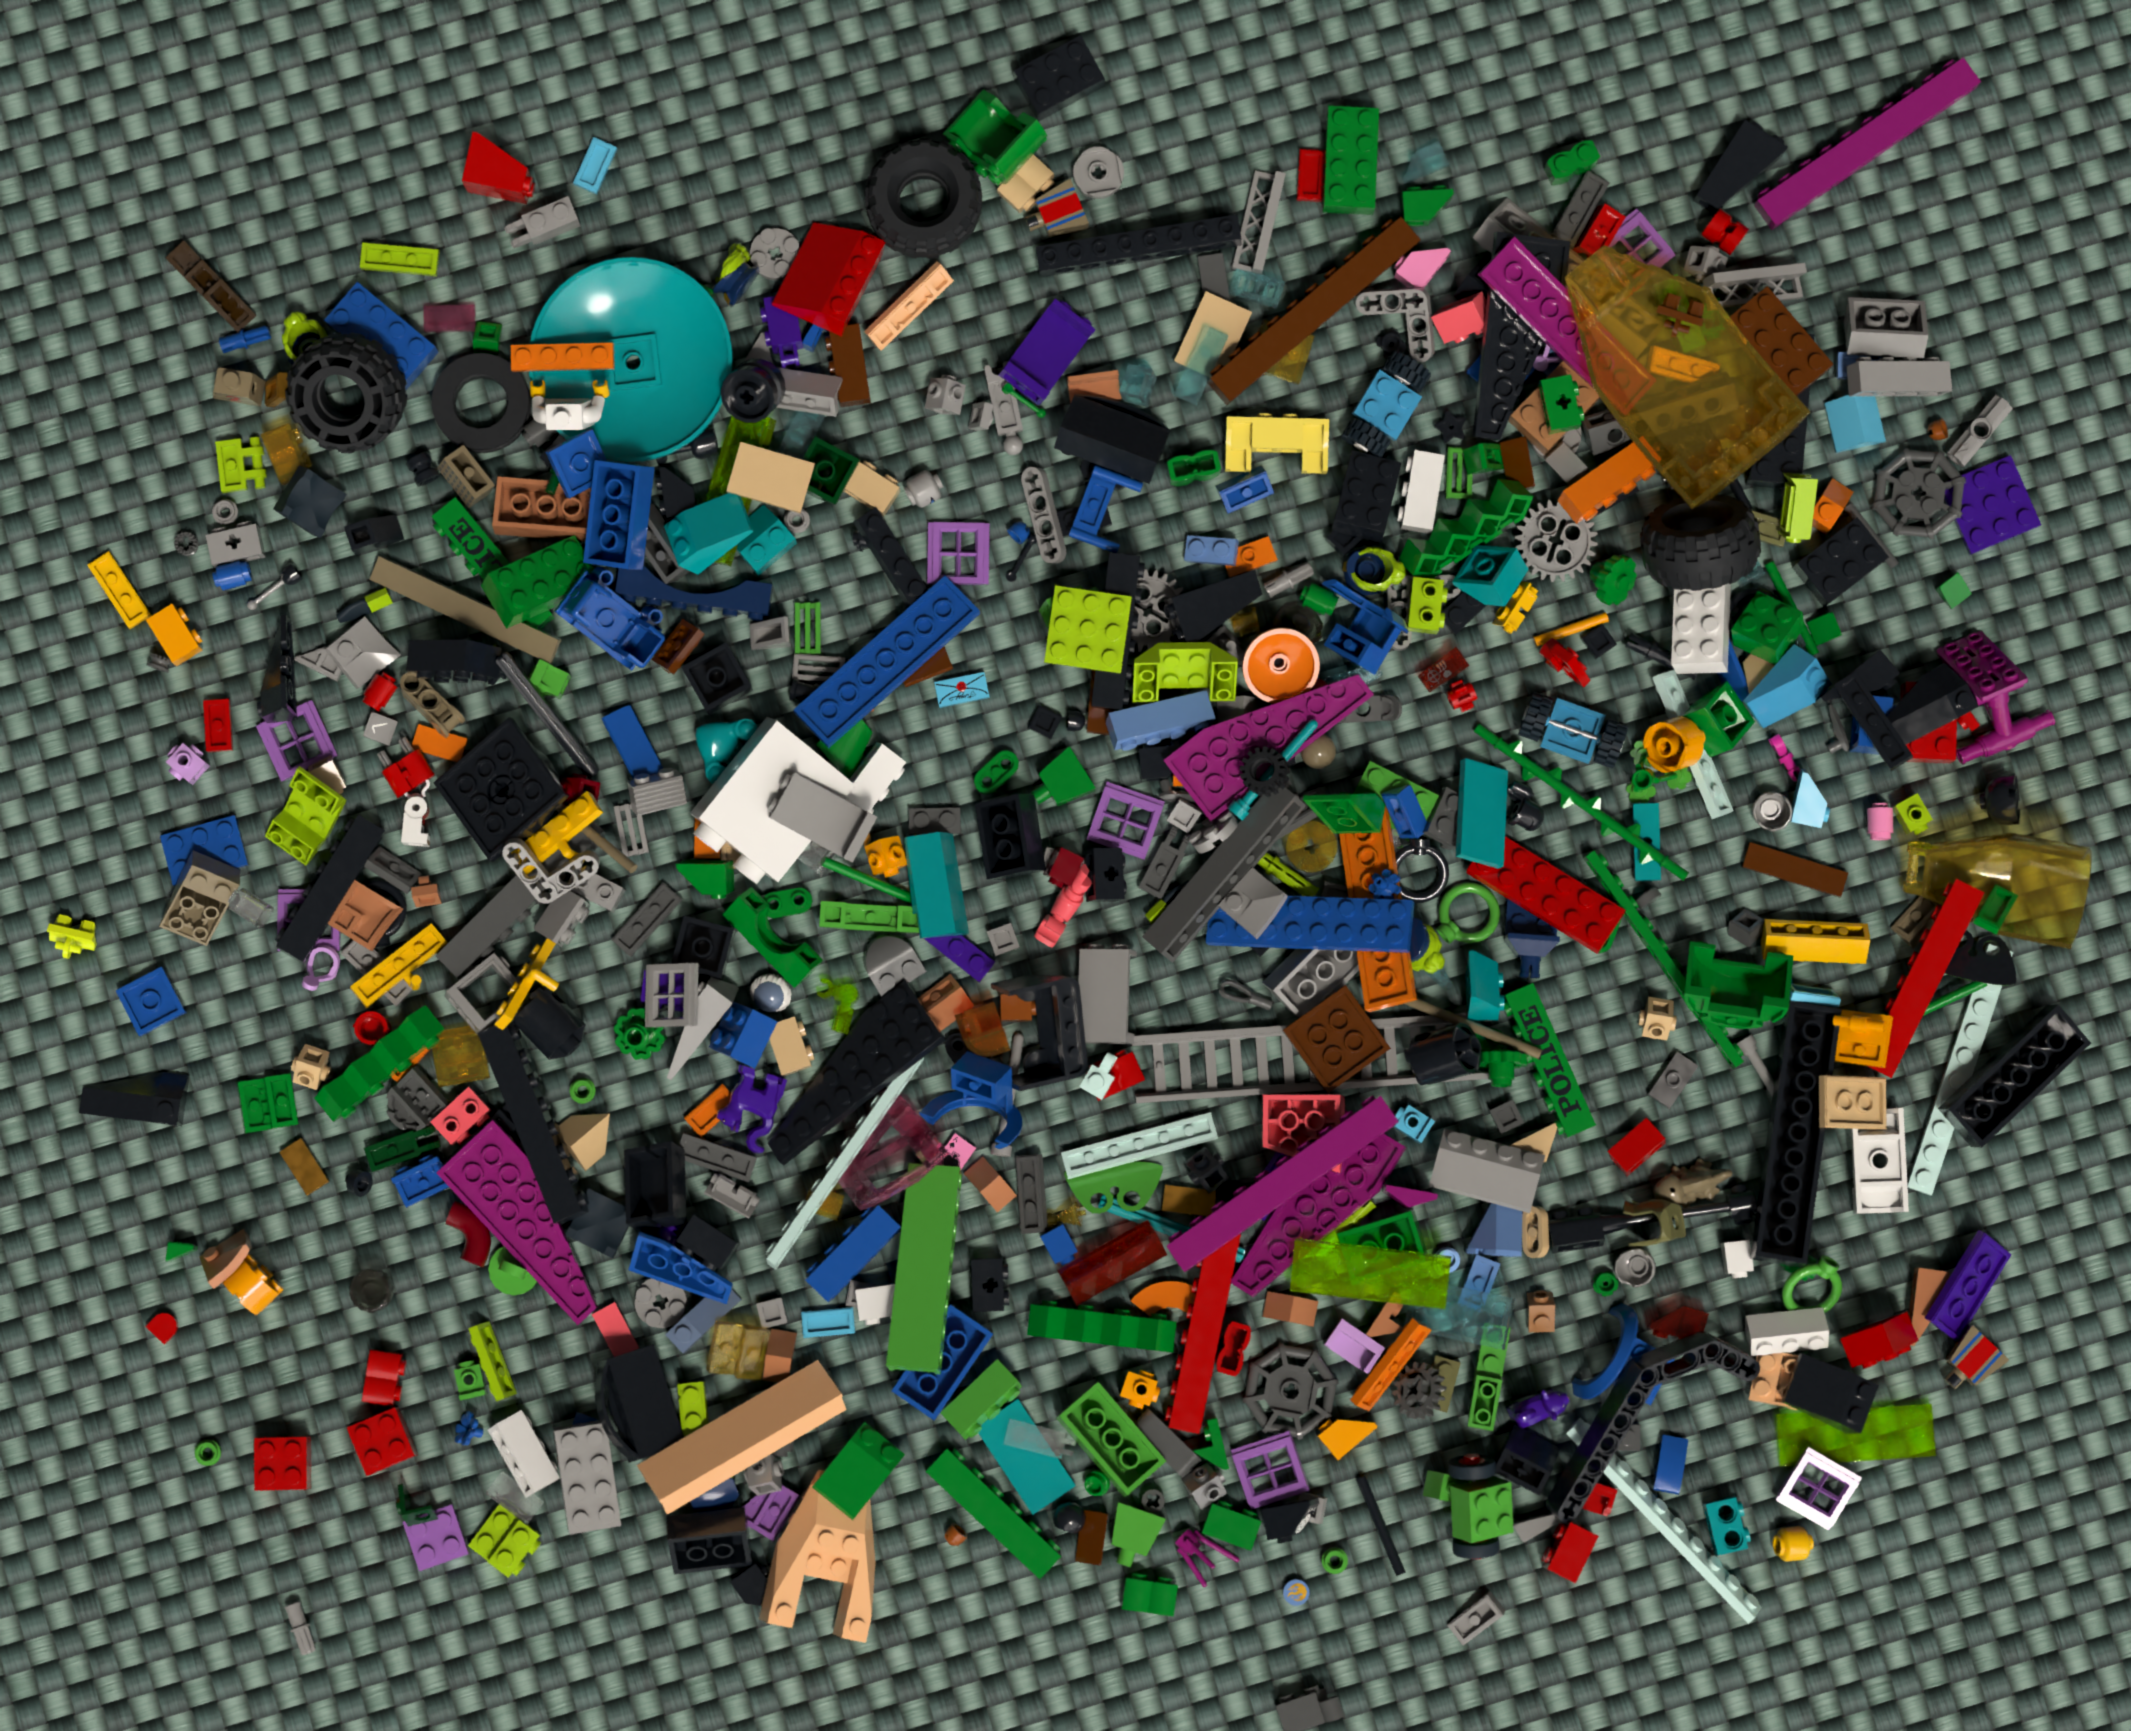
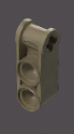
(441, 716)

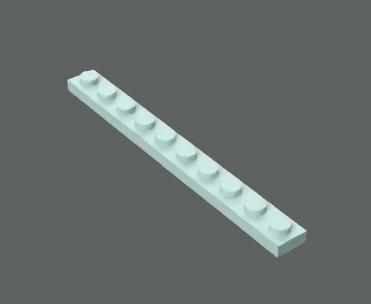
(1957, 1072)
(837, 1167)
(1675, 1531)

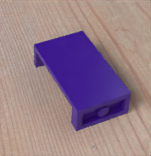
(1047, 351)

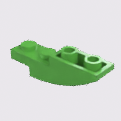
(1486, 1387)

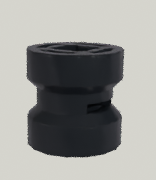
(422, 469)

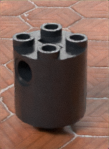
(550, 1024)
(1444, 1054)

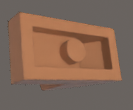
(1382, 1324)

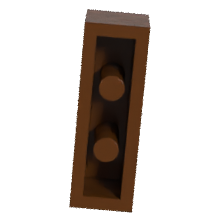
(850, 365)

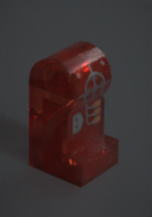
(1443, 670)

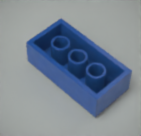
(367, 315)
(618, 515)
(853, 1253)
(962, 1347)

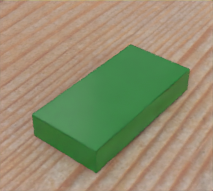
(1995, 909)

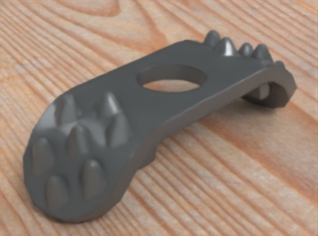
(1381, 709)

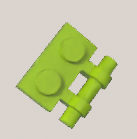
(232, 464)

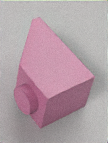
(1420, 267)

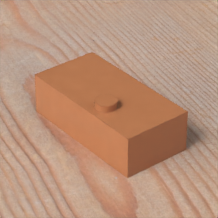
(528, 511)

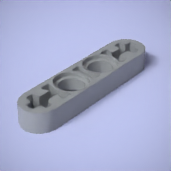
(1040, 516)

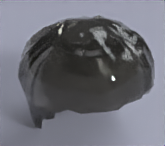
(371, 1290)

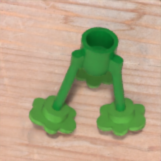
(1644, 778)

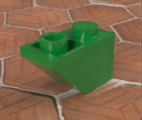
(1422, 206)

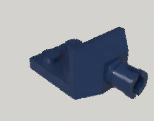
(1528, 938)

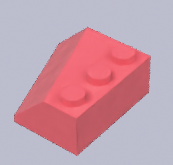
(1299, 1118)

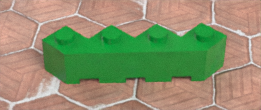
(1478, 523)
(376, 1067)
(1101, 1328)

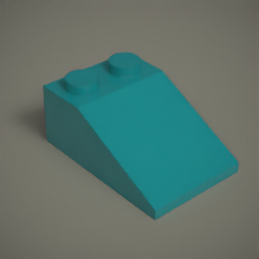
(708, 531)

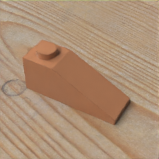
(1925, 1290)

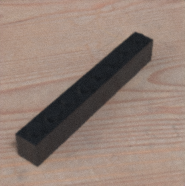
(533, 1123)

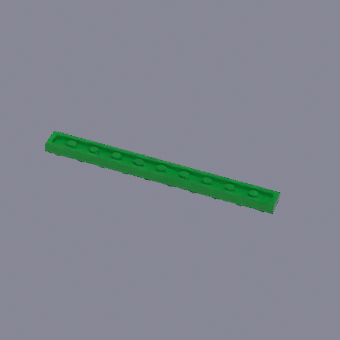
(1658, 949)

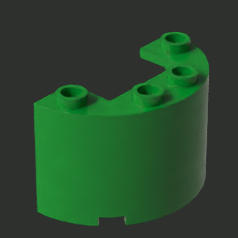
(995, 138)
(1737, 992)

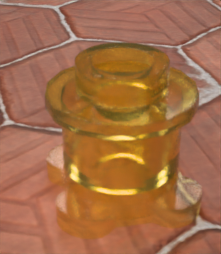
(1246, 622)

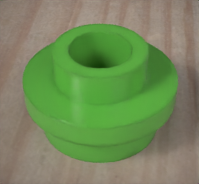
(576, 1085)
(199, 1452)
(1343, 1560)

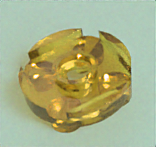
(1323, 855)

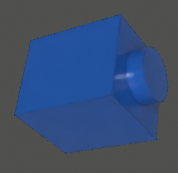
(1059, 1245)

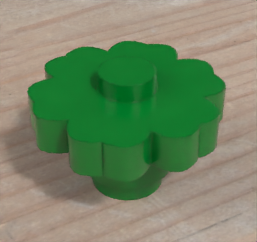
(1613, 579)
(637, 1038)
(1502, 1065)

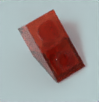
(1679, 1323)

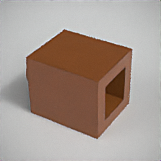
(1016, 1010)

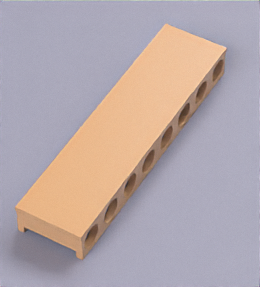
(742, 1436)

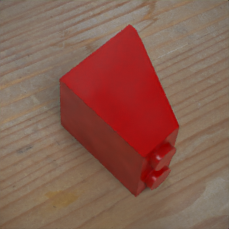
(495, 173)

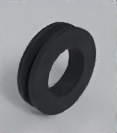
(478, 367)

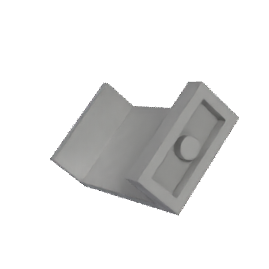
(821, 816)
(1105, 993)

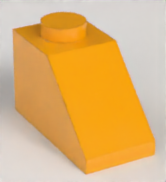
(1343, 1435)

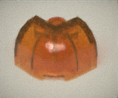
(983, 1031)

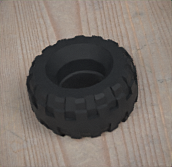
(914, 162)
(369, 368)
(1701, 544)

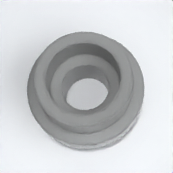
(219, 506)
(790, 515)

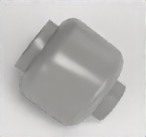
(923, 488)

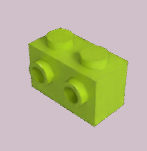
(1425, 605)

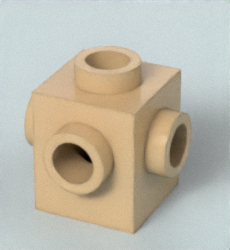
(1657, 1018)
(311, 1067)

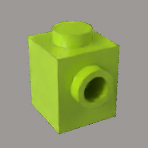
(1912, 815)

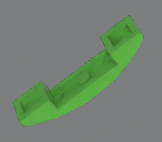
(868, 917)

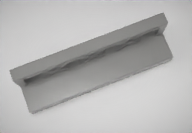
(1269, 219)
(1757, 276)

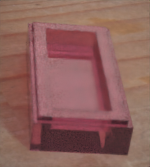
(449, 318)

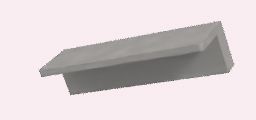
(810, 392)

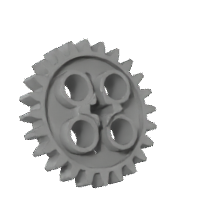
(1533, 533)
(1158, 591)

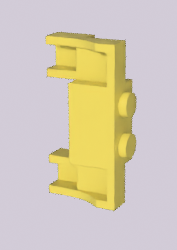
(1277, 436)

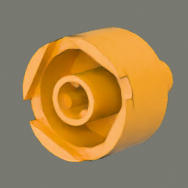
(1674, 744)
(253, 1285)

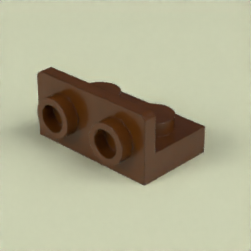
(678, 647)

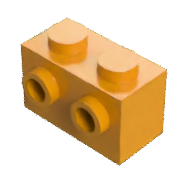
(174, 634)

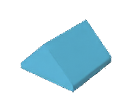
(1854, 422)

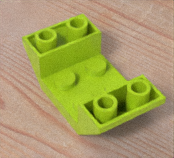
(1185, 667)
(306, 817)

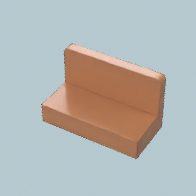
(1098, 384)
(945, 1001)

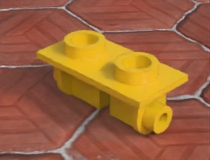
(1509, 615)

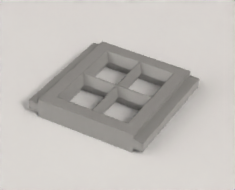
(653, 994)

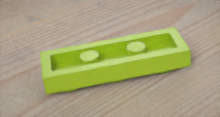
(399, 259)
(492, 1361)

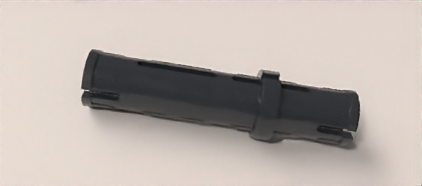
(1652, 651)

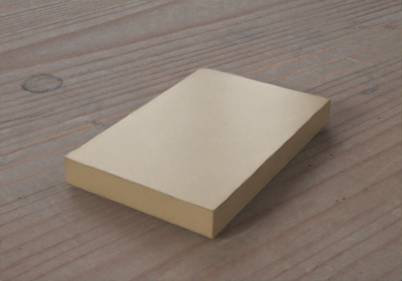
(1220, 316)
(770, 477)
(1852, 1102)

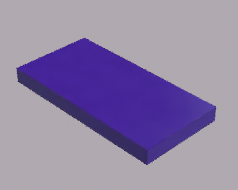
(1968, 1286)

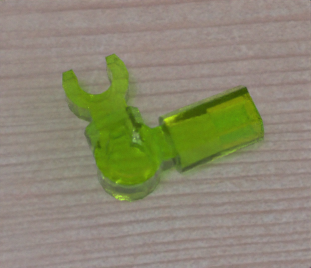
(848, 996)

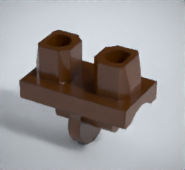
(1693, 315)

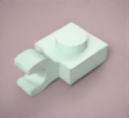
(1098, 1078)

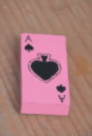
(960, 1152)

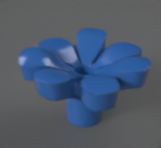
(1385, 885)
(467, 1429)

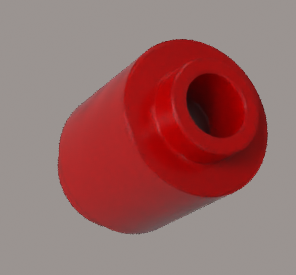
(379, 691)

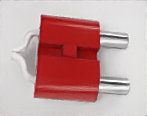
(407, 772)

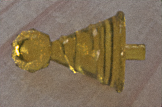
(1070, 1215)

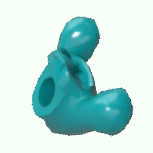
(720, 743)

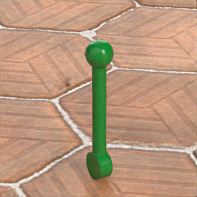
(1008, 388)

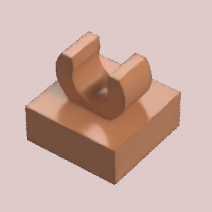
(426, 893)

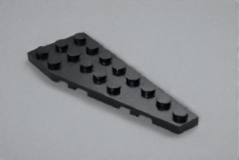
(1509, 343)
(873, 1054)

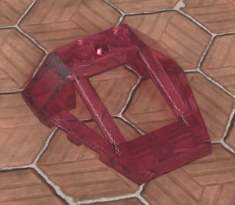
(915, 1133)

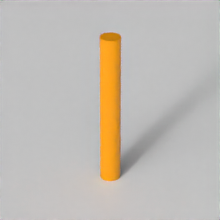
(1571, 628)

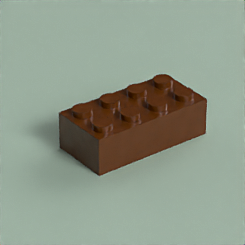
(1781, 341)

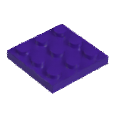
(1993, 506)

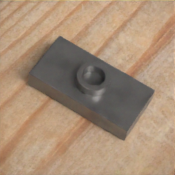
(1673, 1080)

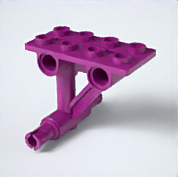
(1991, 679)

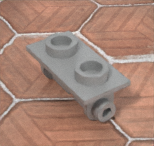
(739, 1200)

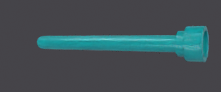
(1241, 806)

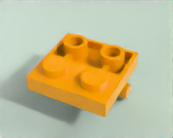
(1863, 1038)

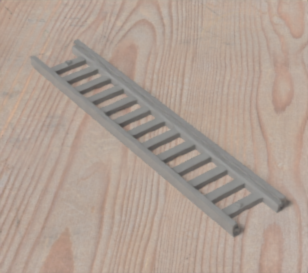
(1264, 1088)

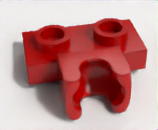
(1564, 659)

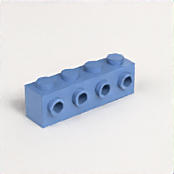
(1160, 720)

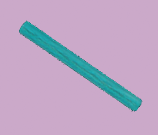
(1158, 1222)

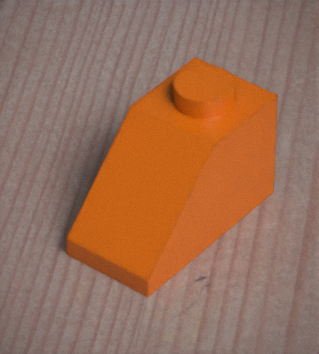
(1830, 505)

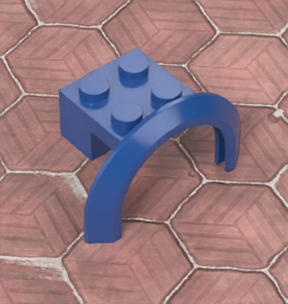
(1369, 634)
(979, 1084)
(1628, 1348)

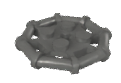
(1927, 505)
(1302, 1382)

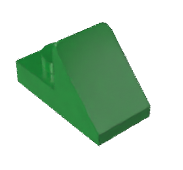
(1216, 1452)

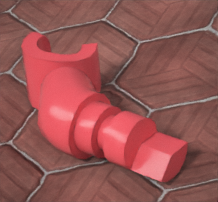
(1063, 908)

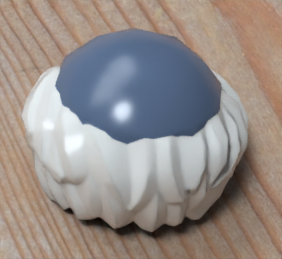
(770, 993)

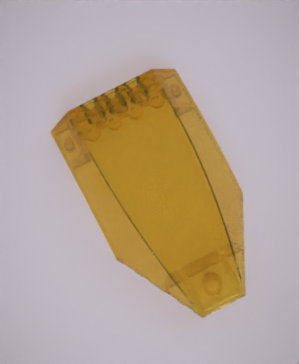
(1691, 402)

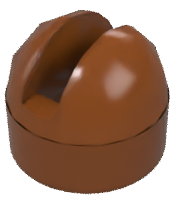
(1938, 429)
(955, 1535)

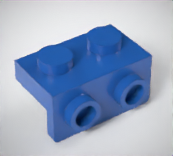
(419, 1181)

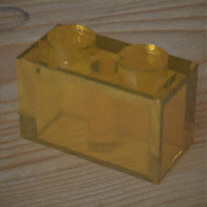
(285, 451)

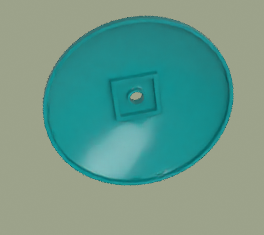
(651, 315)

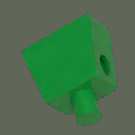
(1063, 780)

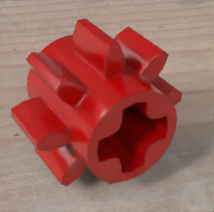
(1461, 695)

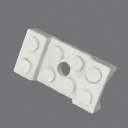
(1886, 1187)

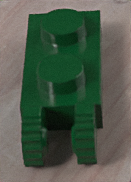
(398, 1149)

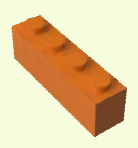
(1605, 483)

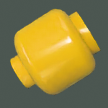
(1792, 1543)

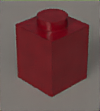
(1063, 867)

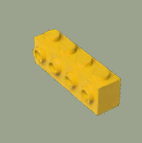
(1817, 940)

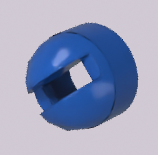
(1018, 532)

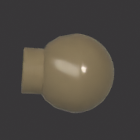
(1319, 753)

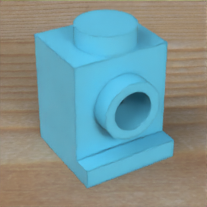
(1423, 1123)

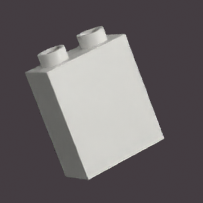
(739, 801)

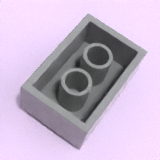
(1886, 327)

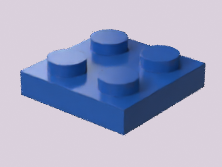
(575, 461)
(151, 1001)

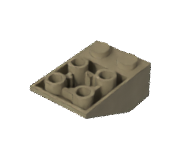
(200, 898)

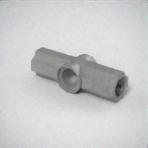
(1989, 420)

